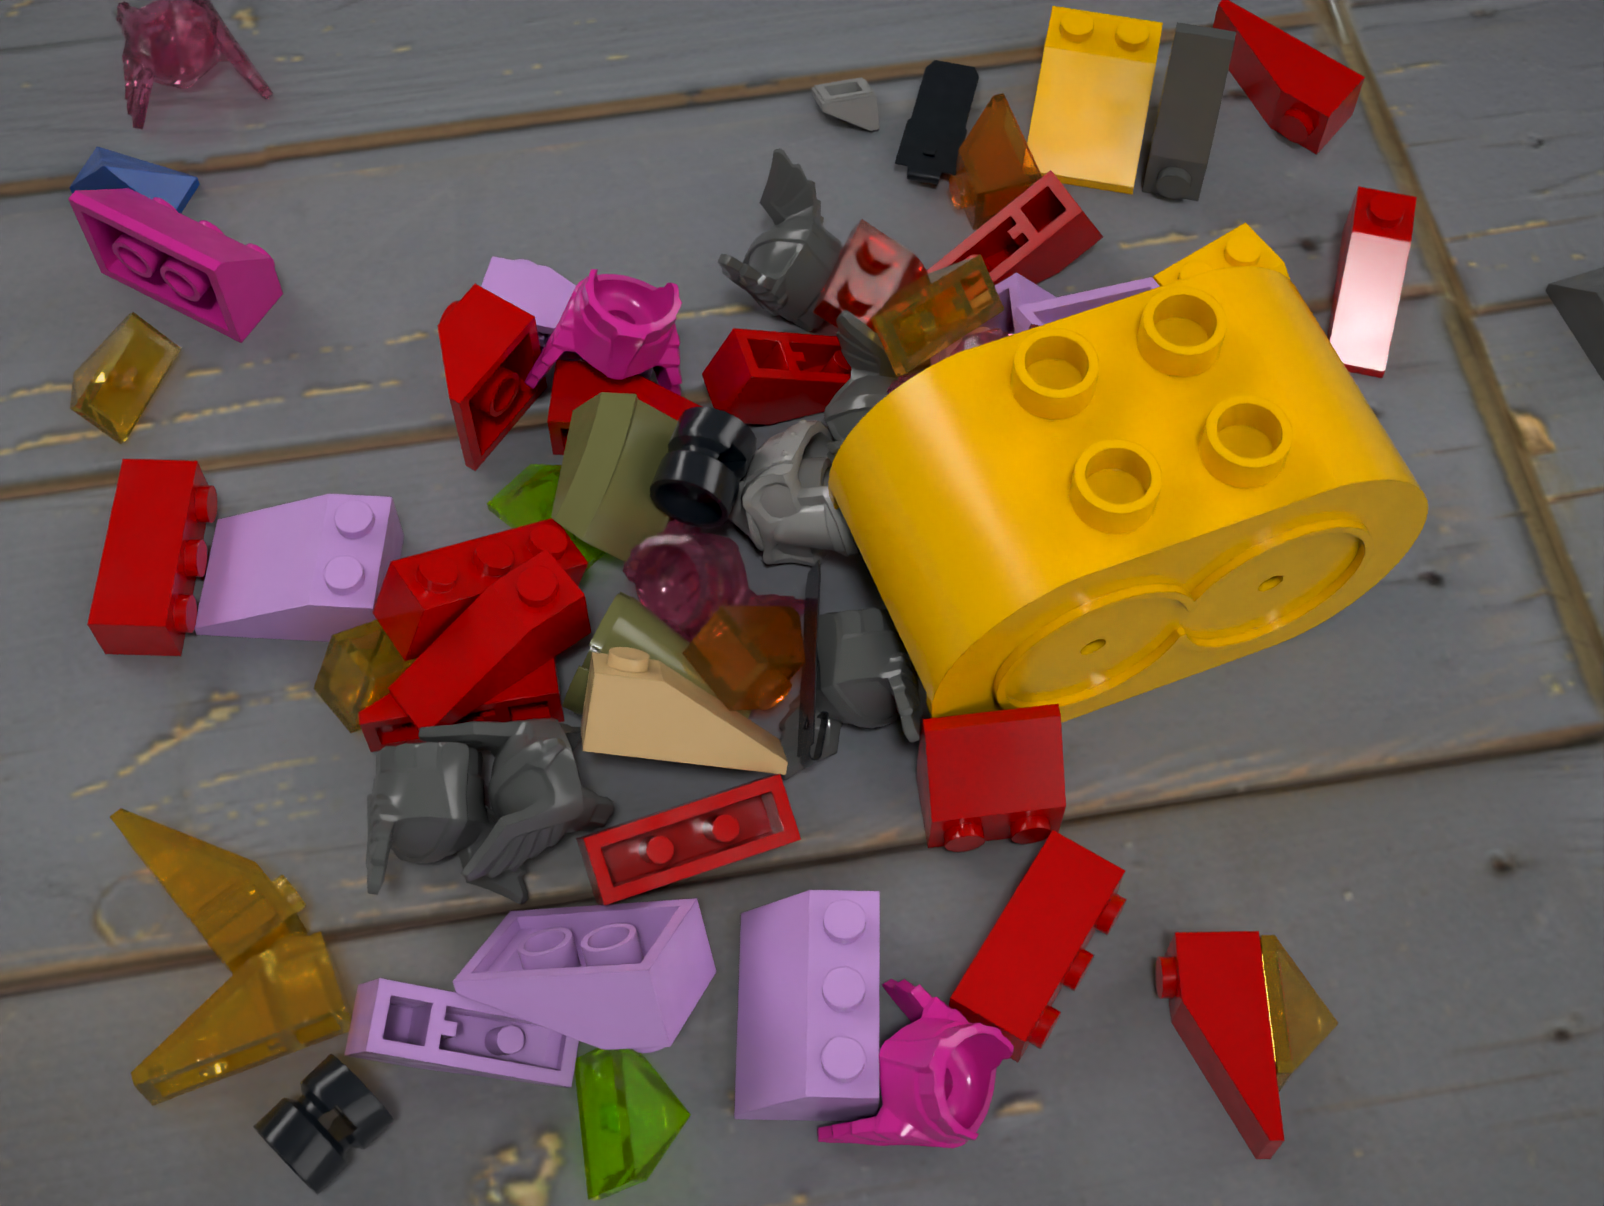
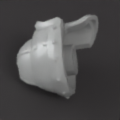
(787, 499)

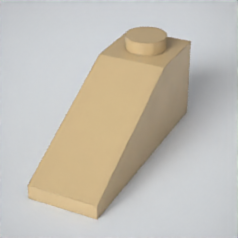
(657, 714)

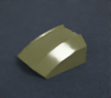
(609, 471)

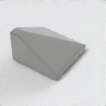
(850, 101)

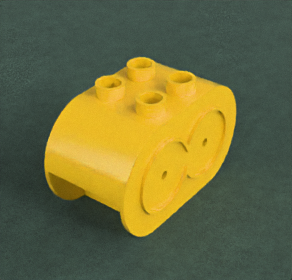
(1124, 497)

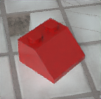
(486, 359)
(991, 777)

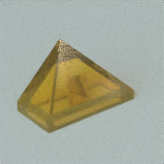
(122, 377)
(1295, 1011)

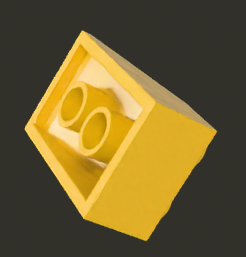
(1093, 98)

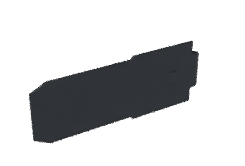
(938, 121)
(809, 675)

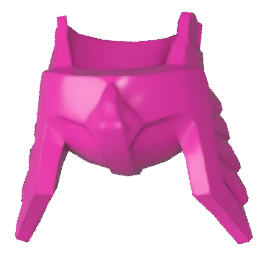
(618, 329)
(932, 1077)

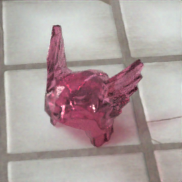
(175, 48)
(691, 575)

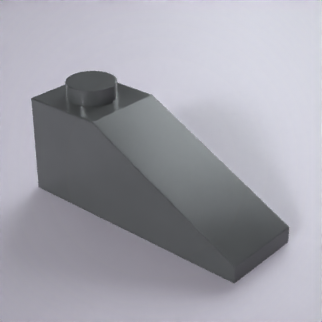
(1188, 111)

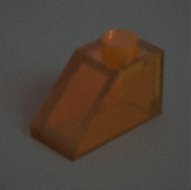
(992, 164)
(749, 654)

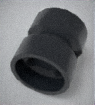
(703, 467)
(304, 1142)

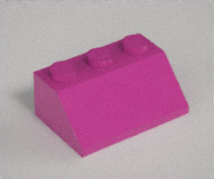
(178, 259)

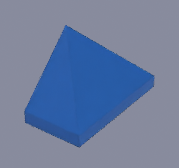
(118, 171)

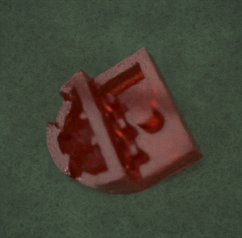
(867, 275)

